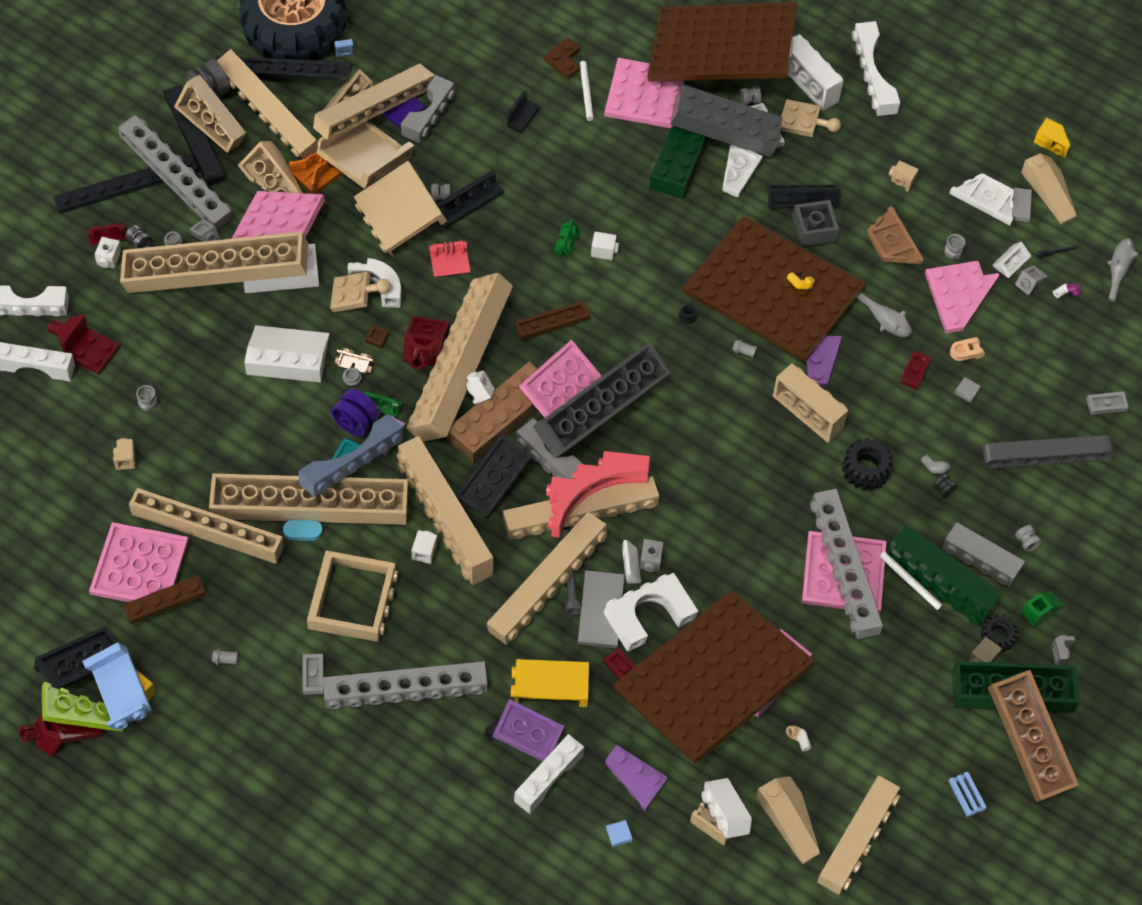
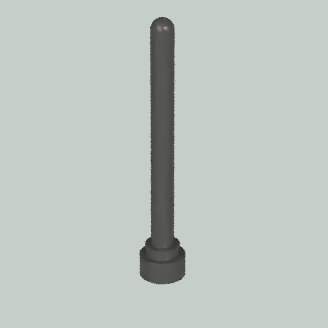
(573, 606)

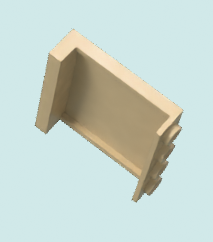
(364, 153)
(398, 207)

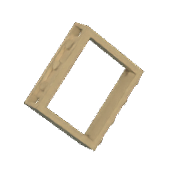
(343, 628)

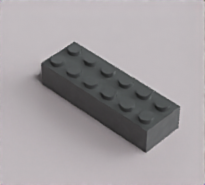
(726, 120)

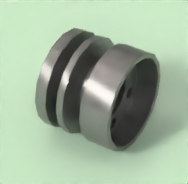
(212, 75)

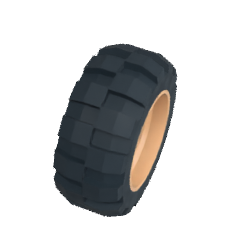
(279, 33)

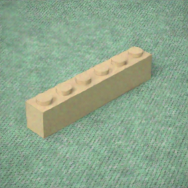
(858, 835)

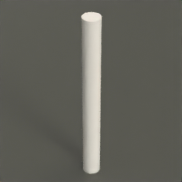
(586, 91)
(910, 580)

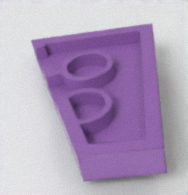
(822, 360)
(636, 775)

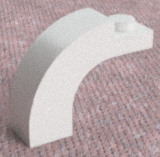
(377, 271)

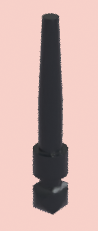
(1048, 252)

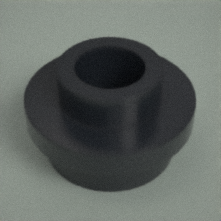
(688, 309)

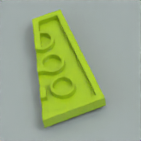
(70, 709)

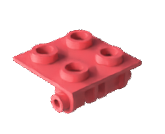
(449, 258)

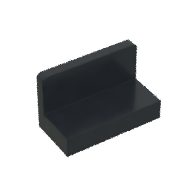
(521, 113)

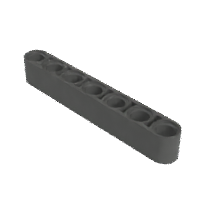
(1047, 451)

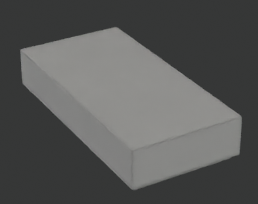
(1021, 204)

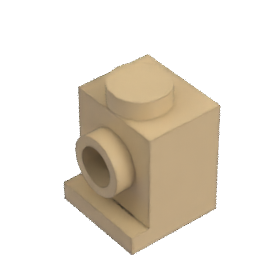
(903, 175)
(124, 454)

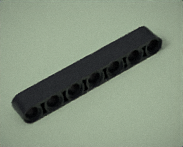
(195, 140)

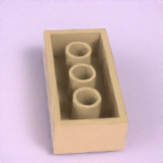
(810, 402)

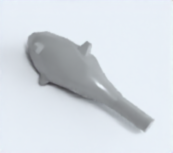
(1120, 264)
(887, 317)

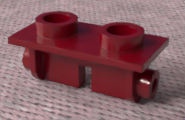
(113, 231)

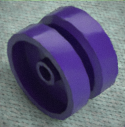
(355, 412)

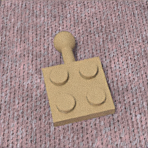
(803, 117)
(353, 289)

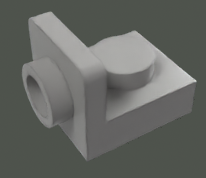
(204, 231)
(1030, 278)
(1060, 648)

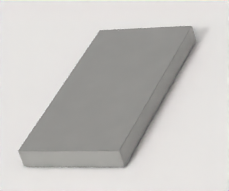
(597, 591)

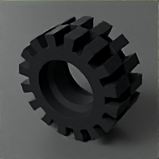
(1006, 625)

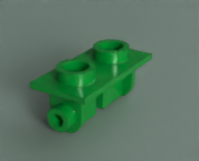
(569, 232)
(385, 404)

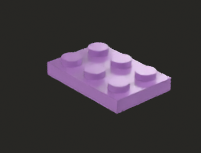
(527, 730)

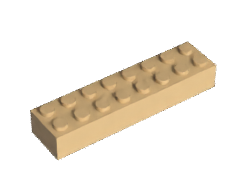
(445, 510)

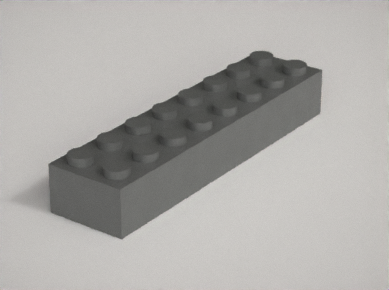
(601, 399)

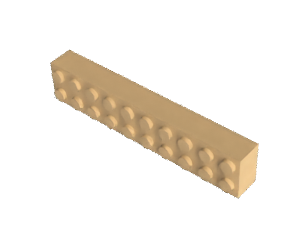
(214, 262)
(459, 357)
(286, 500)

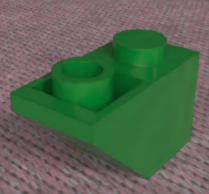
(1041, 608)

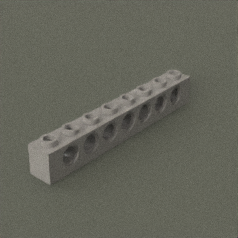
(137, 127)
(862, 626)
(395, 679)

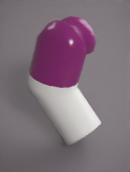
(1065, 288)

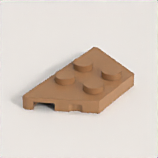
(893, 240)

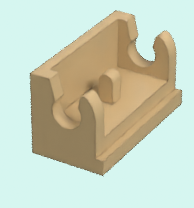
(703, 820)

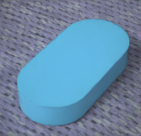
(302, 530)

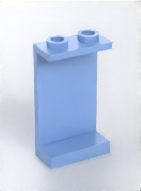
(118, 685)

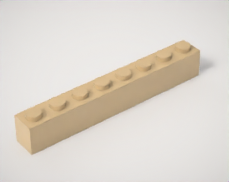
(372, 101)
(268, 106)
(603, 503)
(206, 525)
(547, 578)

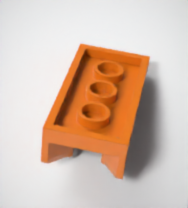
(314, 173)

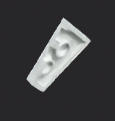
(739, 169)

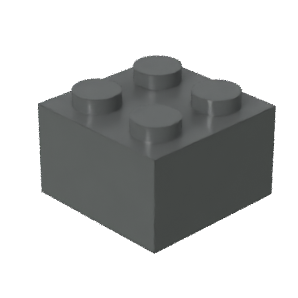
(815, 223)

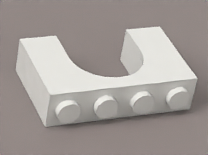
(666, 592)

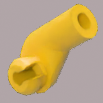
(800, 284)

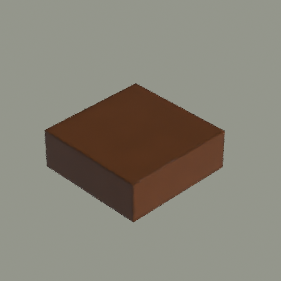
(377, 336)

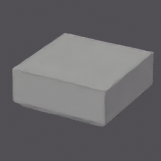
(967, 389)

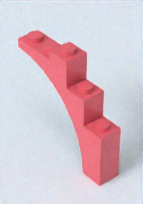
(611, 470)

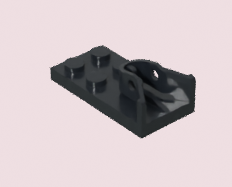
(494, 476)
(65, 664)

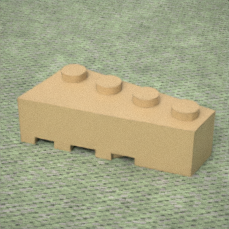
(209, 114)

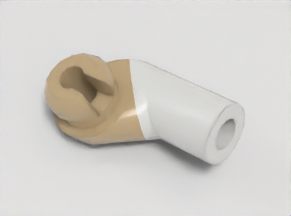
(799, 735)

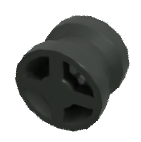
(945, 485)

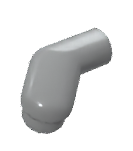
(935, 467)

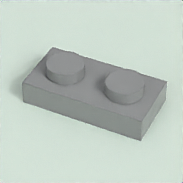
(1107, 403)
(312, 674)

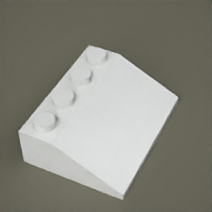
(286, 353)

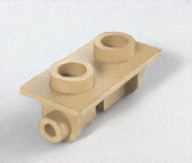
(361, 362)

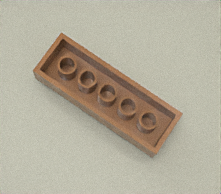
(486, 421)
(1033, 735)

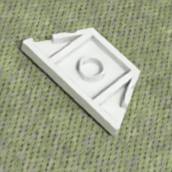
(987, 196)

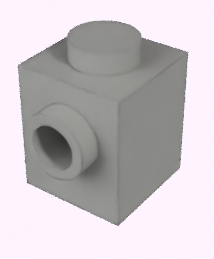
(651, 555)

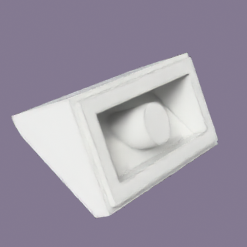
(1012, 259)
(631, 563)

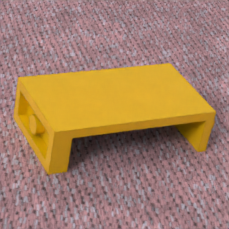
(551, 680)

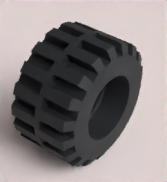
(872, 452)

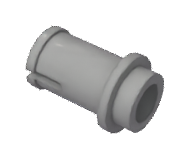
(744, 348)
(224, 657)

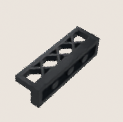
(800, 194)
(471, 198)

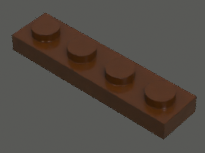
(552, 320)
(164, 599)

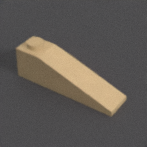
(269, 169)
(1050, 185)
(789, 814)

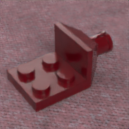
(424, 341)
(86, 346)
(52, 734)

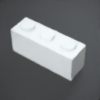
(726, 808)

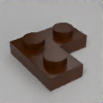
(560, 58)

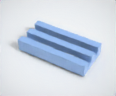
(960, 778)

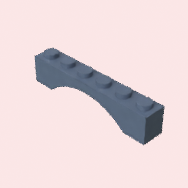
(323, 474)

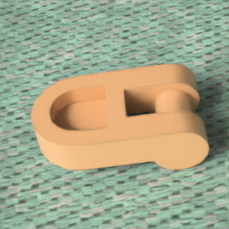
(960, 349)

